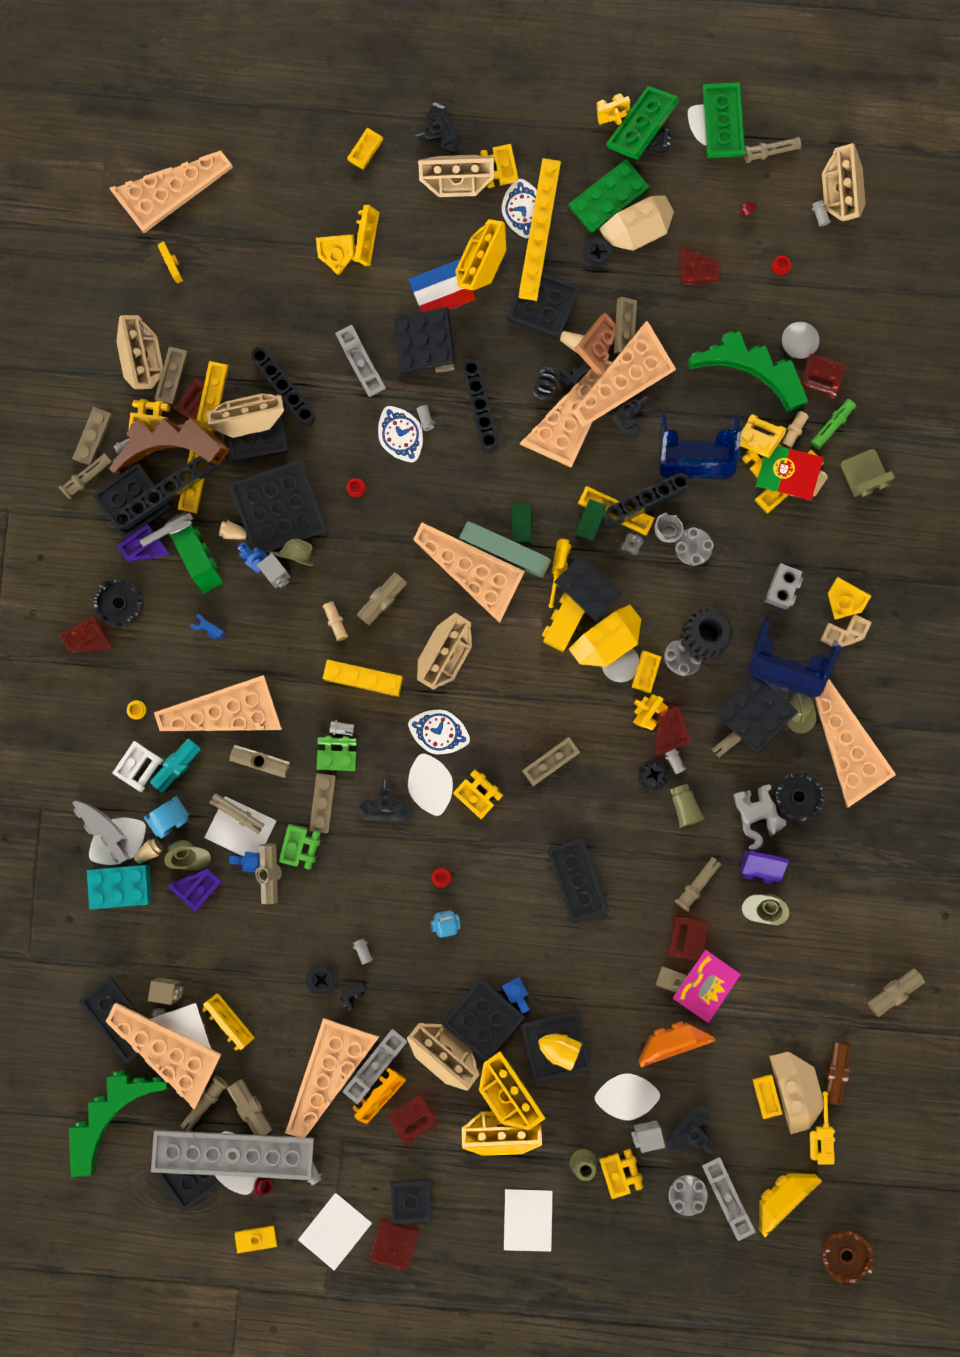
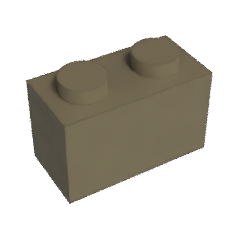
(165, 991)

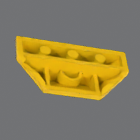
(482, 256)
(608, 639)
(508, 1095)
(489, 1137)
(784, 1198)

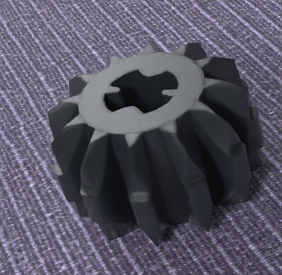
(545, 383)

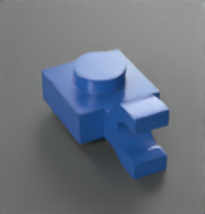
(251, 557)
(213, 631)
(250, 861)
(515, 992)

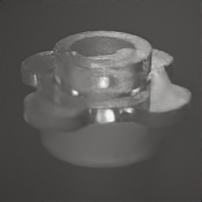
(627, 545)

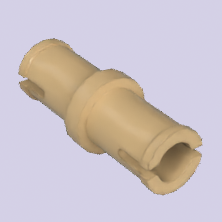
(794, 430)
(335, 621)

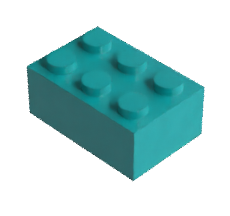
(119, 887)

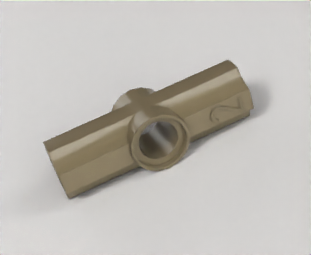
(381, 598)
(271, 764)
(268, 873)
(896, 992)
(249, 1108)

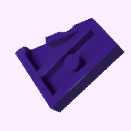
(133, 550)
(196, 888)

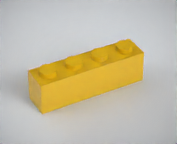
(564, 624)
(363, 678)

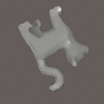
(757, 811)

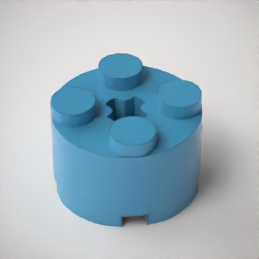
(166, 817)

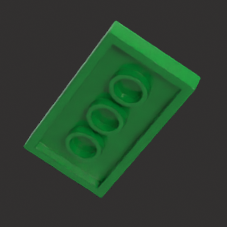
(723, 120)
(642, 122)
(608, 196)

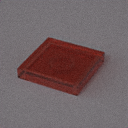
(394, 1245)

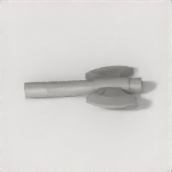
(174, 525)

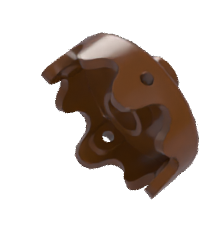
(847, 1270)

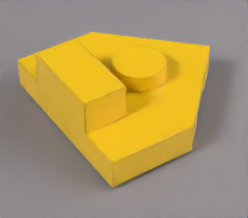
(336, 251)
(846, 599)

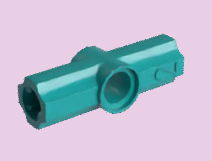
(175, 765)

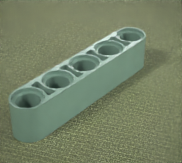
(505, 549)

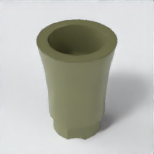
(686, 806)
(581, 1158)

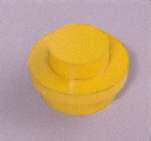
(136, 709)

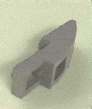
(99, 823)

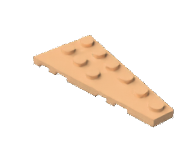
(166, 190)
(560, 431)
(479, 573)
(230, 709)
(854, 754)
(173, 1056)
(332, 1062)

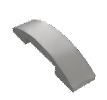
(360, 361)
(374, 1066)
(728, 1199)

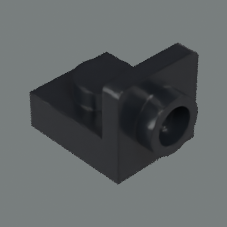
(659, 142)
(576, 375)
(354, 991)

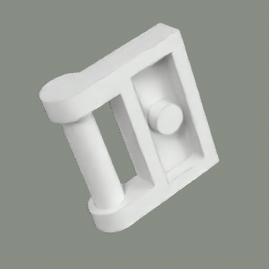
(132, 762)

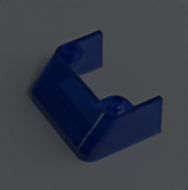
(699, 459)
(787, 674)

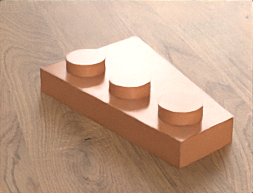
(596, 343)

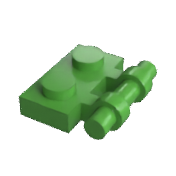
(336, 760)
(293, 846)

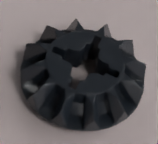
(603, 246)
(650, 783)
(322, 989)

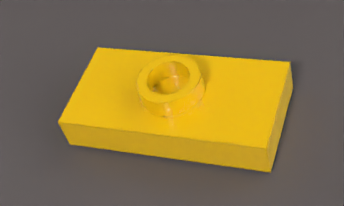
(365, 148)
(171, 262)
(646, 672)
(767, 1096)
(256, 1239)

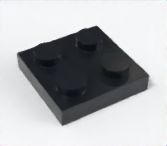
(411, 1201)

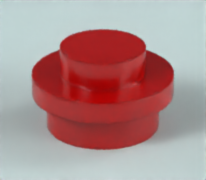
(781, 265)
(356, 487)
(441, 877)

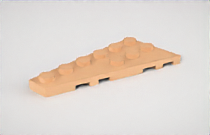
(633, 370)

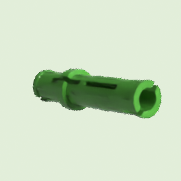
(839, 417)

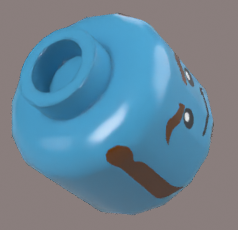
(445, 923)

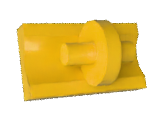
(613, 111)
(646, 709)

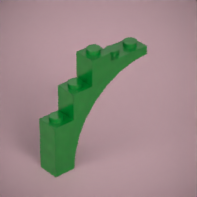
(733, 353)
(86, 1137)

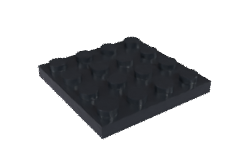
(278, 506)

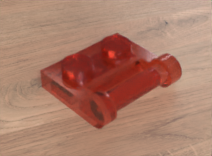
(825, 370)
(192, 410)
(694, 938)
(410, 1113)

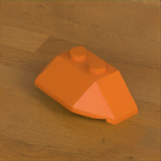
(673, 1042)

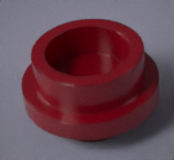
(748, 208)
(262, 1186)

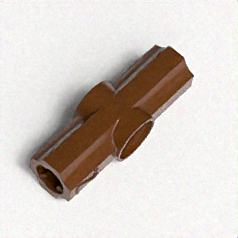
(837, 1072)

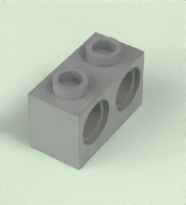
(274, 571)
(780, 585)
(648, 1136)

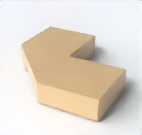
(855, 632)

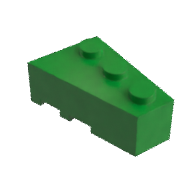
(196, 558)

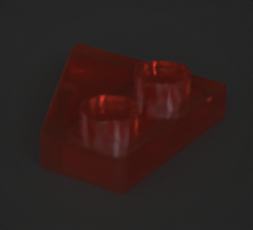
(697, 267)
(86, 637)
(670, 731)

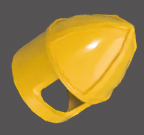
(560, 1049)

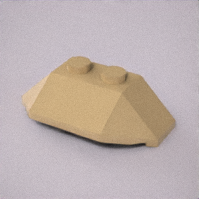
(456, 174)
(844, 184)
(639, 223)
(138, 352)
(246, 415)
(445, 652)
(444, 1055)
(798, 1091)

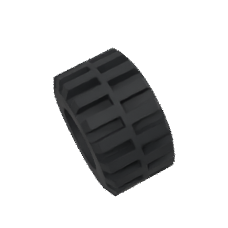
(716, 624)

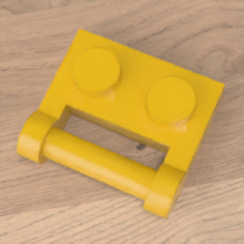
(758, 441)

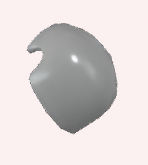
(668, 528)

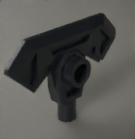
(440, 129)
(624, 415)
(385, 807)
(690, 1131)

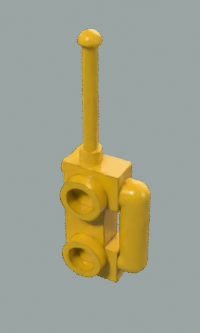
(559, 564)
(825, 1135)

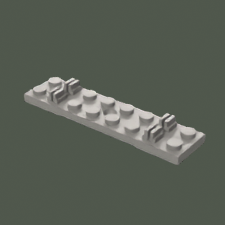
(255, 1154)

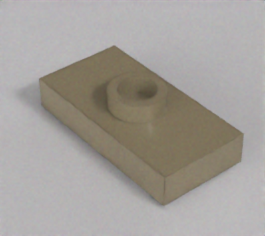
(670, 979)

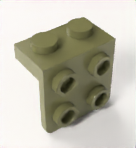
(865, 473)

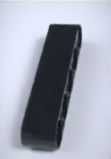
(280, 378)
(480, 396)
(639, 506)

